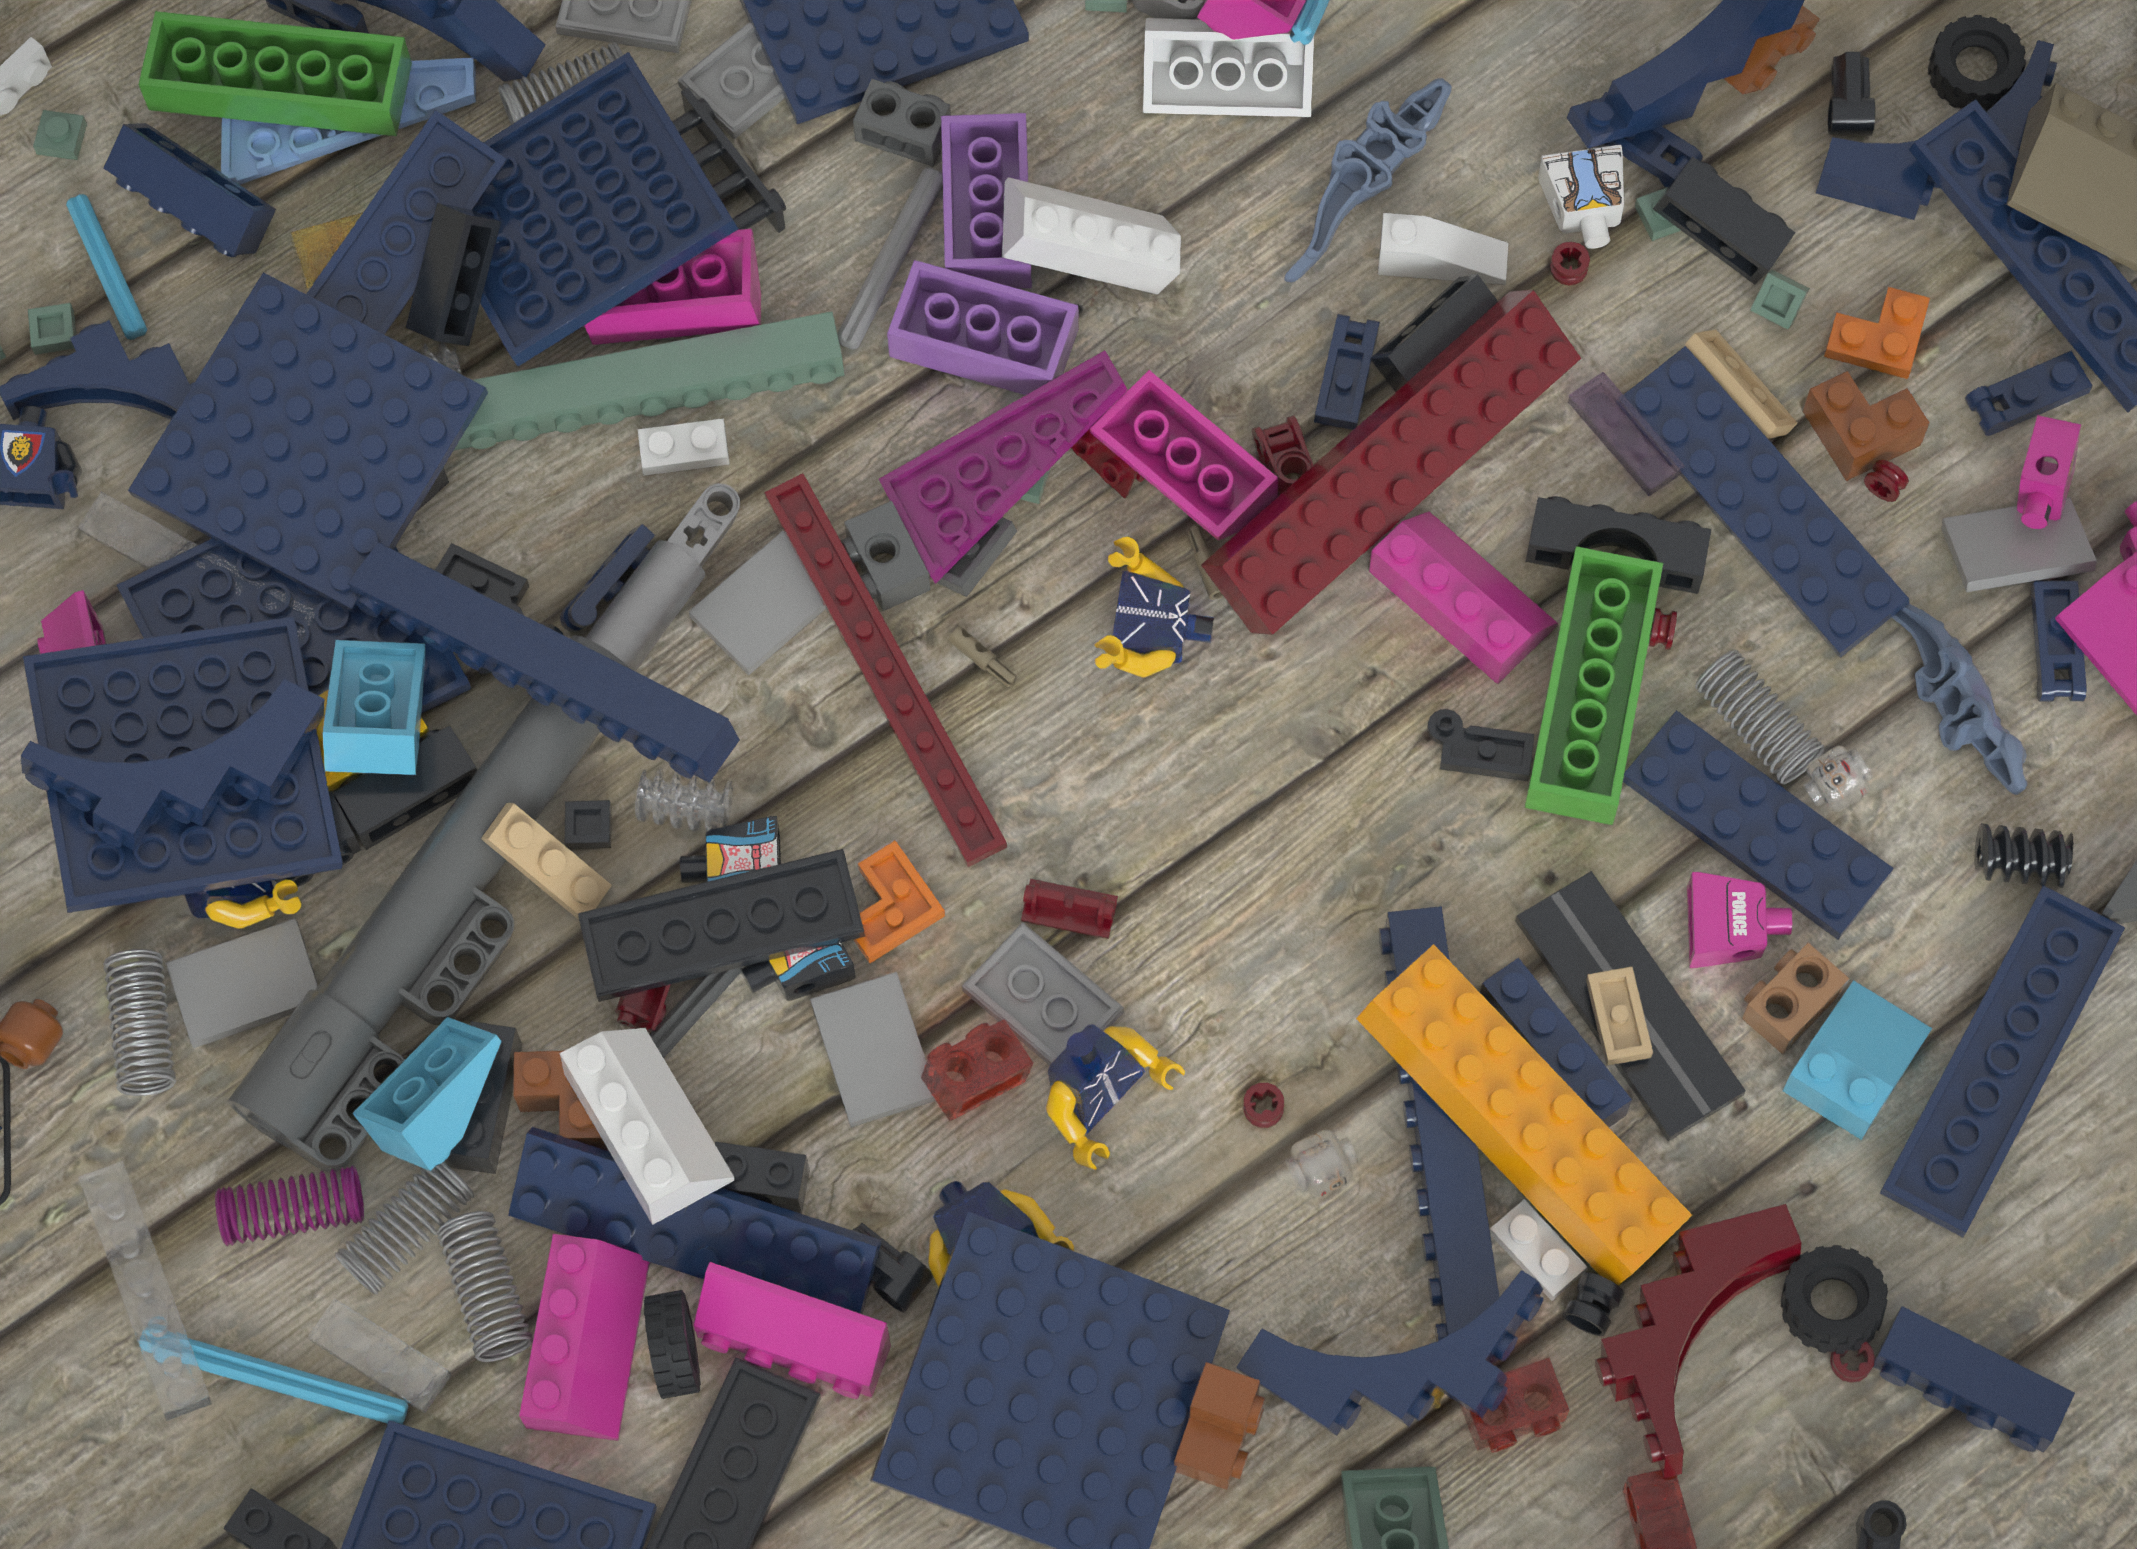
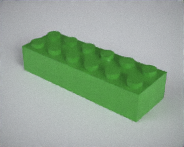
(275, 73)
(1594, 686)

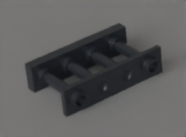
(767, 202)

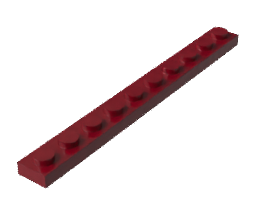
(886, 670)

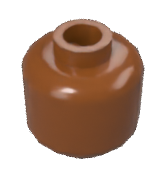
(29, 1033)

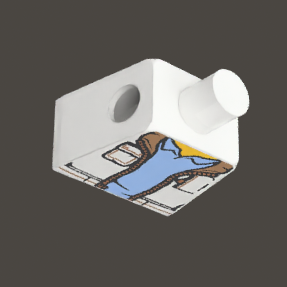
(1585, 191)

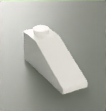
(1438, 250)

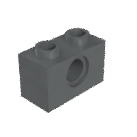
(884, 532)

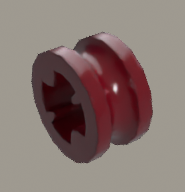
(1569, 250)
(1886, 480)
(1663, 628)
(1267, 1117)
(1862, 1370)

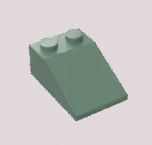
(1393, 1509)

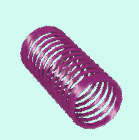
(227, 1213)

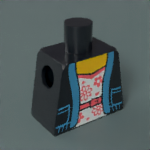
(735, 851)
(802, 972)

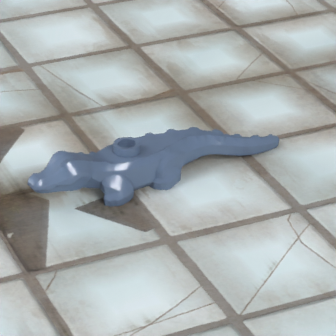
(1367, 164)
(1962, 699)

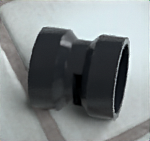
(1593, 1304)

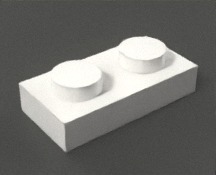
(20, 72)
(683, 447)
(1538, 1249)

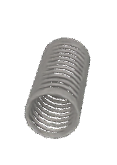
(511, 98)
(1800, 751)
(125, 973)
(357, 1266)
(481, 1352)

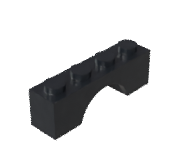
(1563, 525)

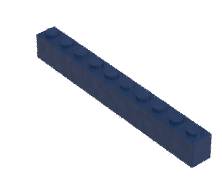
(544, 663)
(1445, 1158)

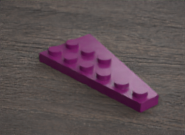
(975, 477)

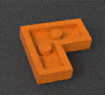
(1881, 345)
(903, 904)

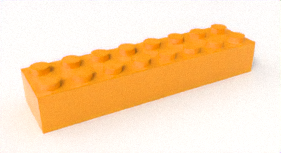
(1523, 1116)

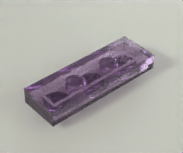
(1626, 433)

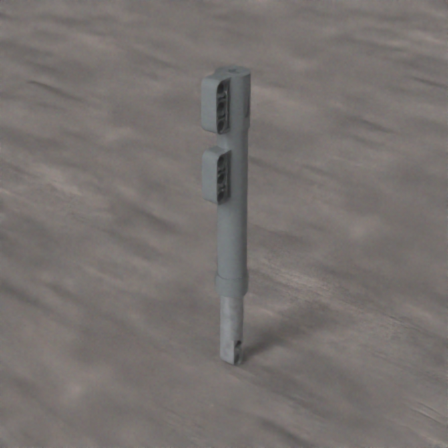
(438, 902)

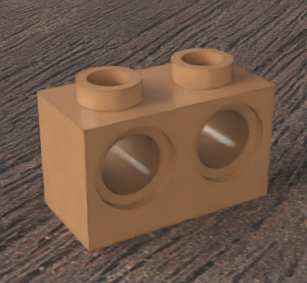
(1801, 1002)

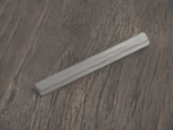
(890, 258)

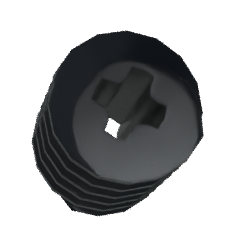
(2023, 854)

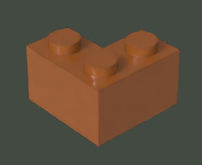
(1768, 51)
(1861, 432)
(544, 1087)
(1219, 1420)

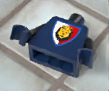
(36, 463)

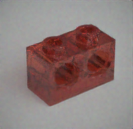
(982, 1076)
(1518, 1415)
(1658, 1512)

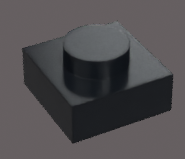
(588, 824)

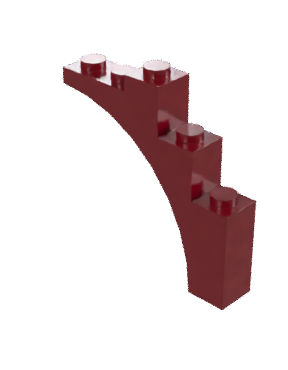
(1711, 1269)

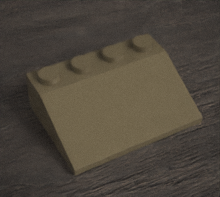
(2080, 173)

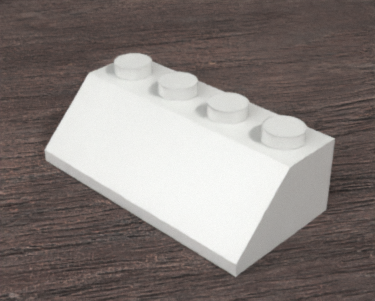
(1210, 74)
(1089, 237)
(645, 1120)

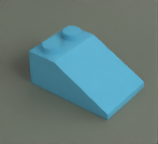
(374, 707)
(1856, 1059)
(431, 1095)

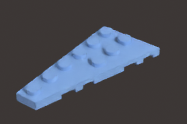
(263, 148)

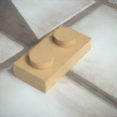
(1619, 1016)

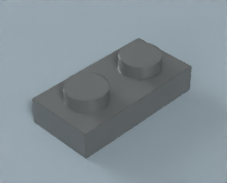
(976, 562)

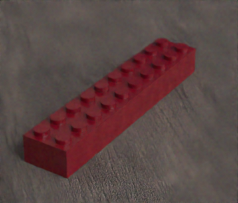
(1391, 462)

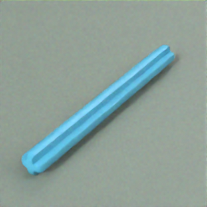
(299, 1383)

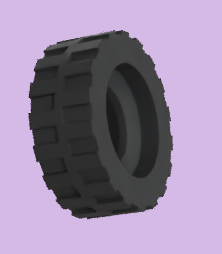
(1980, 33)
(1841, 1265)
(672, 1344)

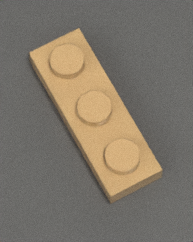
(1741, 383)
(545, 860)

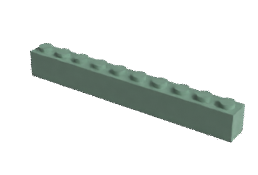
(656, 379)

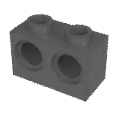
(897, 131)

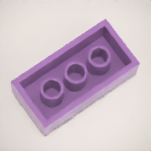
(976, 161)
(981, 329)

